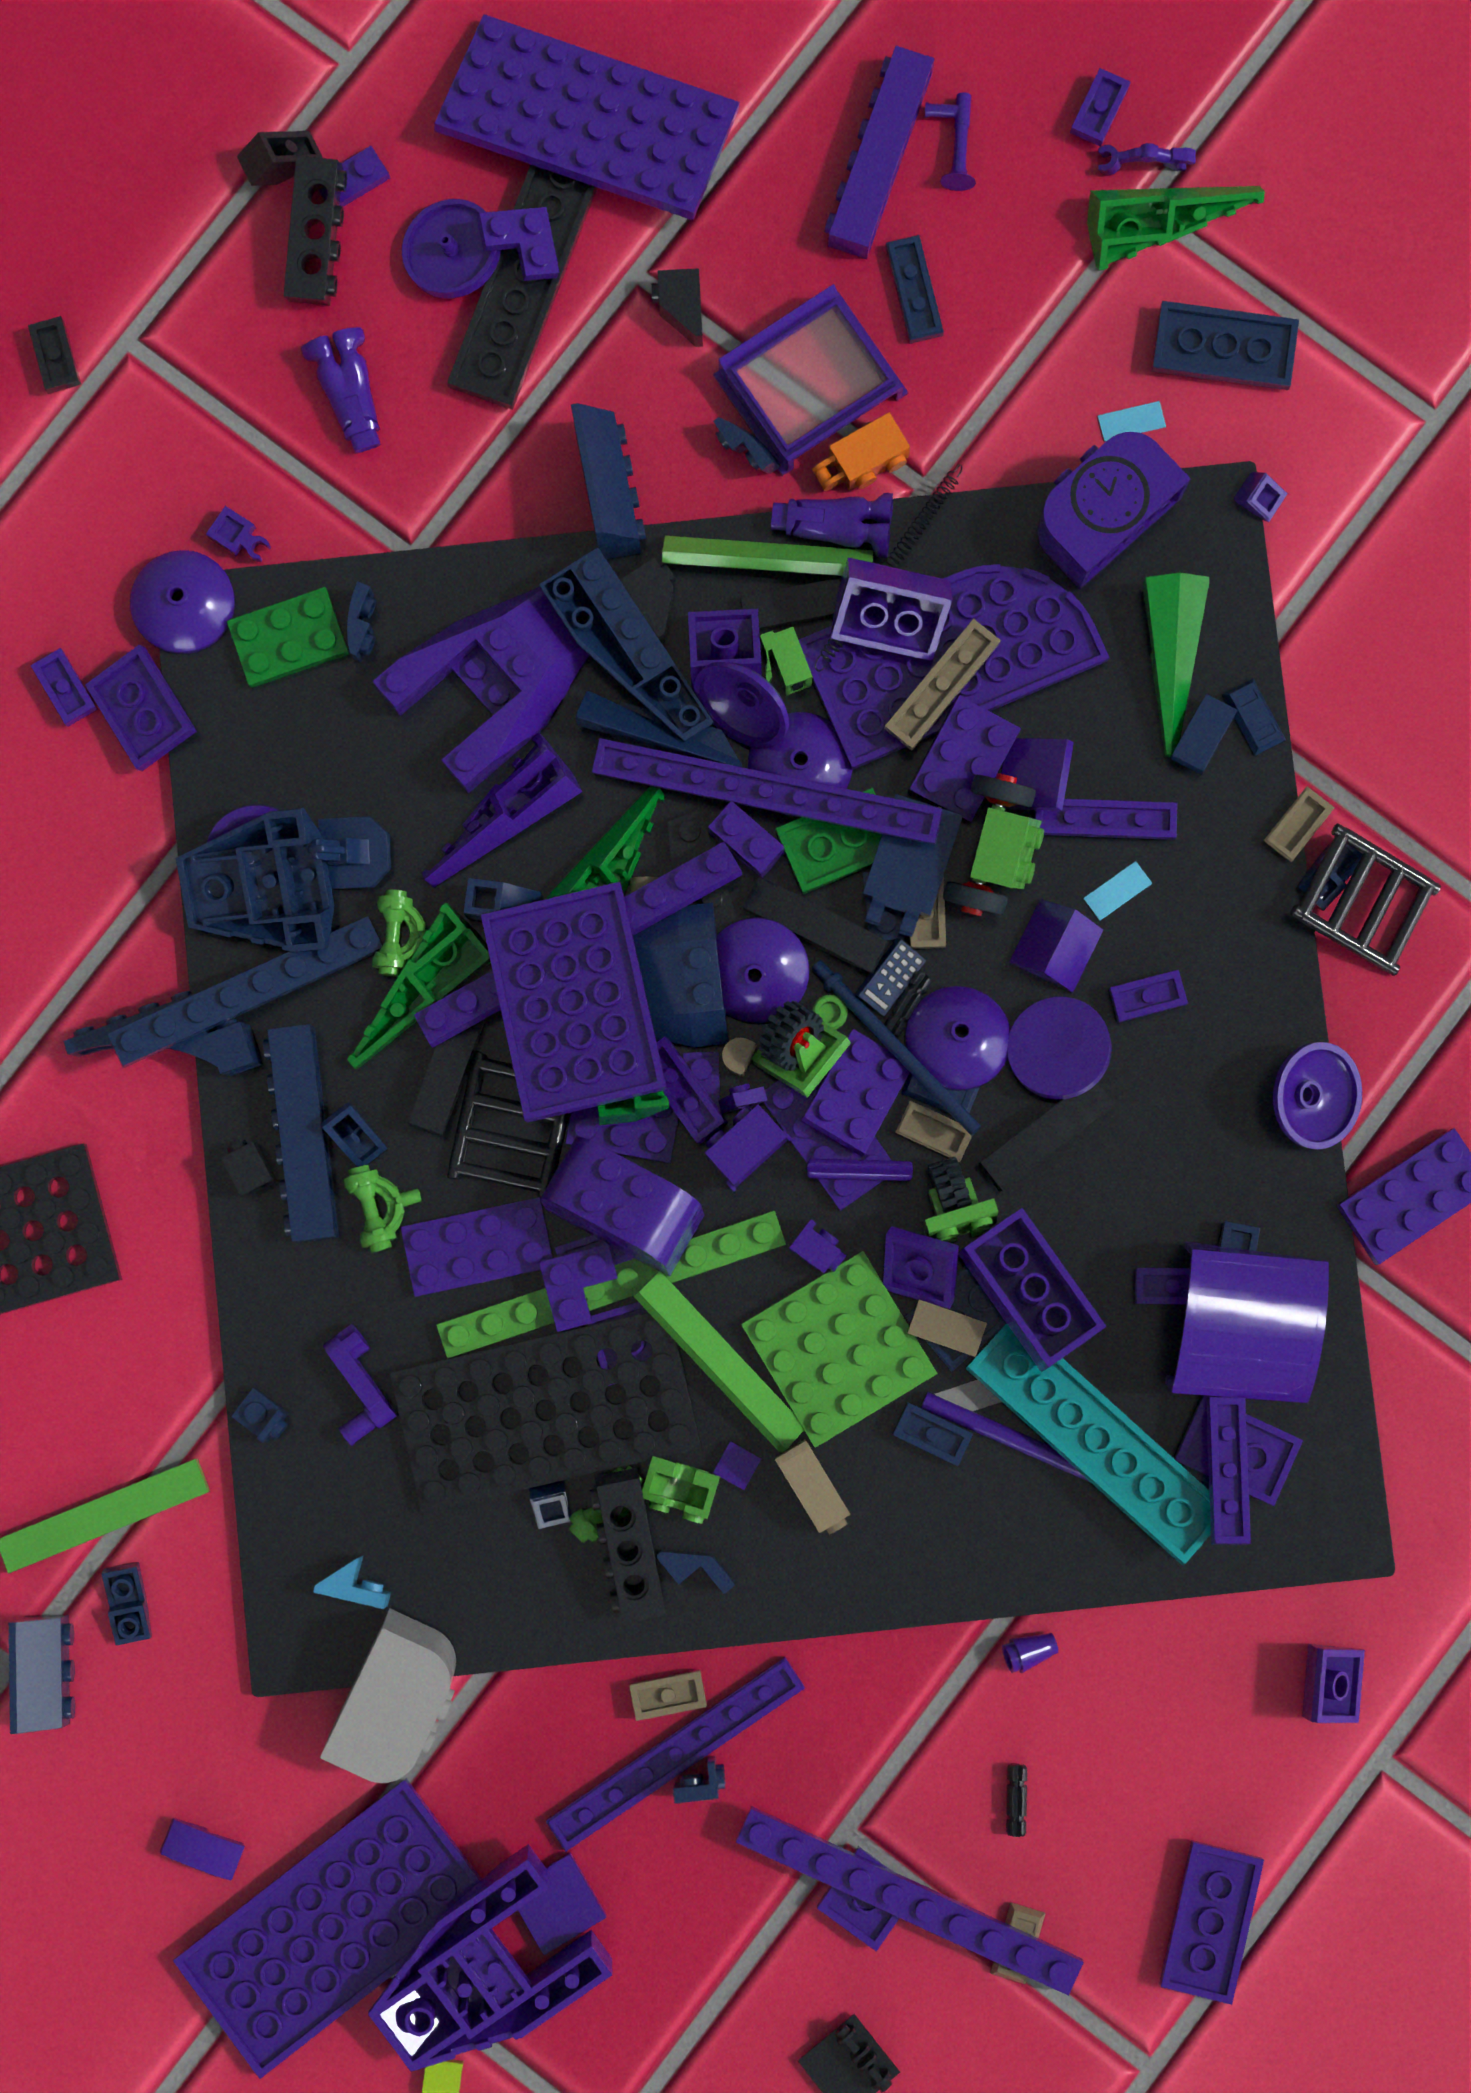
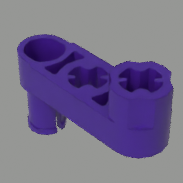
(344, 1351)

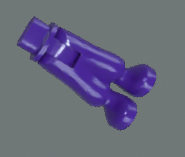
(347, 385)
(838, 521)

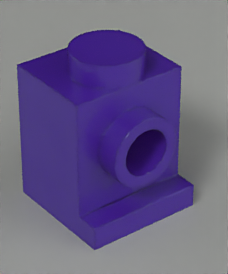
(818, 1248)

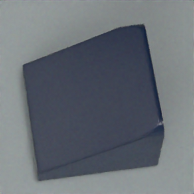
(550, 1504)

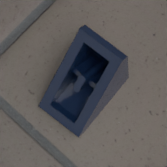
(354, 1135)

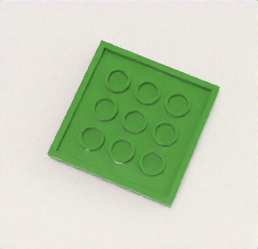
(839, 1349)

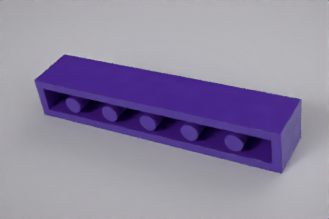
(880, 152)

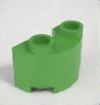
(680, 1487)

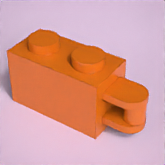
(864, 455)

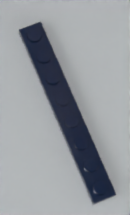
(242, 993)

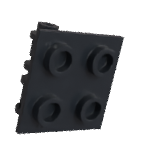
(849, 2061)

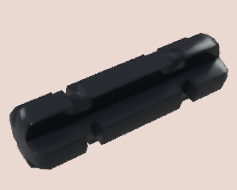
(907, 1003)
(1016, 1800)

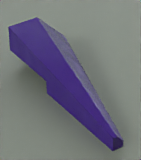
(530, 793)

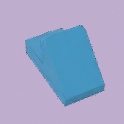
(344, 1586)

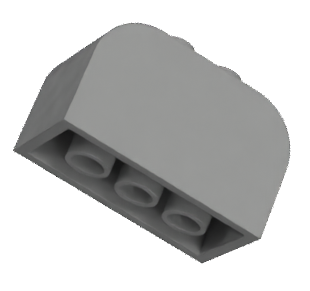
(394, 1701)

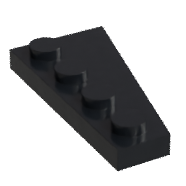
(688, 840)

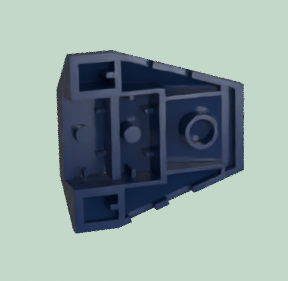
(261, 884)
(684, 977)

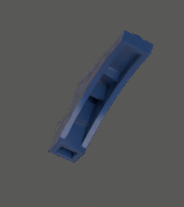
(228, 1047)

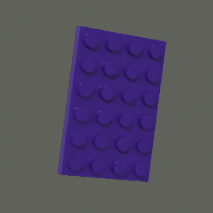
(573, 1002)

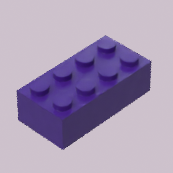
(1031, 1289)

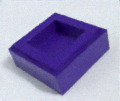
(737, 1465)

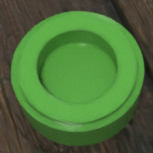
(831, 1011)

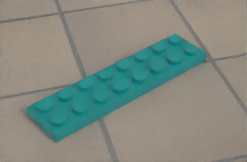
(1099, 1444)

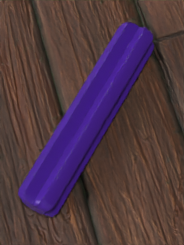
(860, 1169)

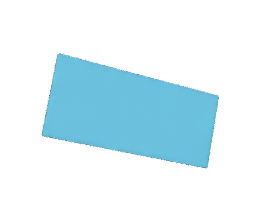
(1133, 419)
(1117, 890)

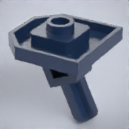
(354, 851)

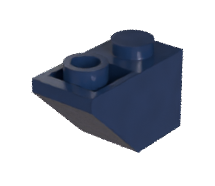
(492, 896)

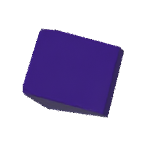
(1260, 495)

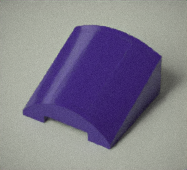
(1251, 1325)

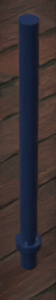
(834, 983)

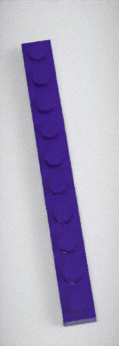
(768, 791)
(644, 909)
(909, 1900)

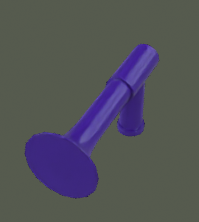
(958, 177)

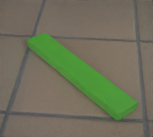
(759, 555)
(719, 1361)
(103, 1515)

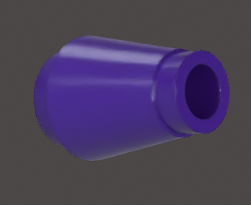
(1029, 1651)

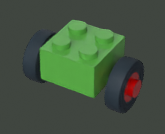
(1003, 848)

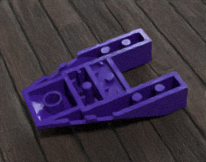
(515, 664)
(467, 1988)

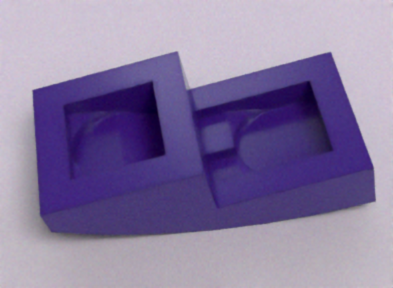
(201, 1849)

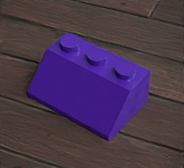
(891, 609)

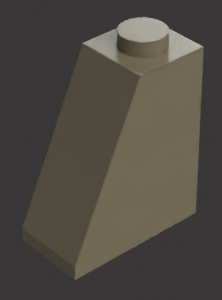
(813, 1487)

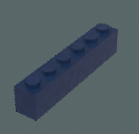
(303, 1141)

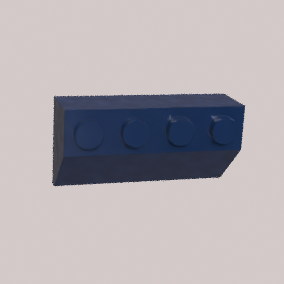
(607, 481)

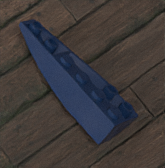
(622, 641)

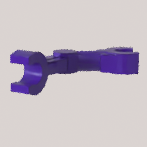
(1174, 158)

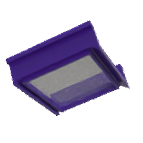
(806, 377)

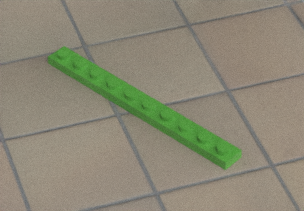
(534, 1310)

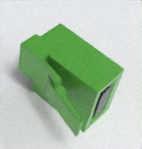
(787, 660)

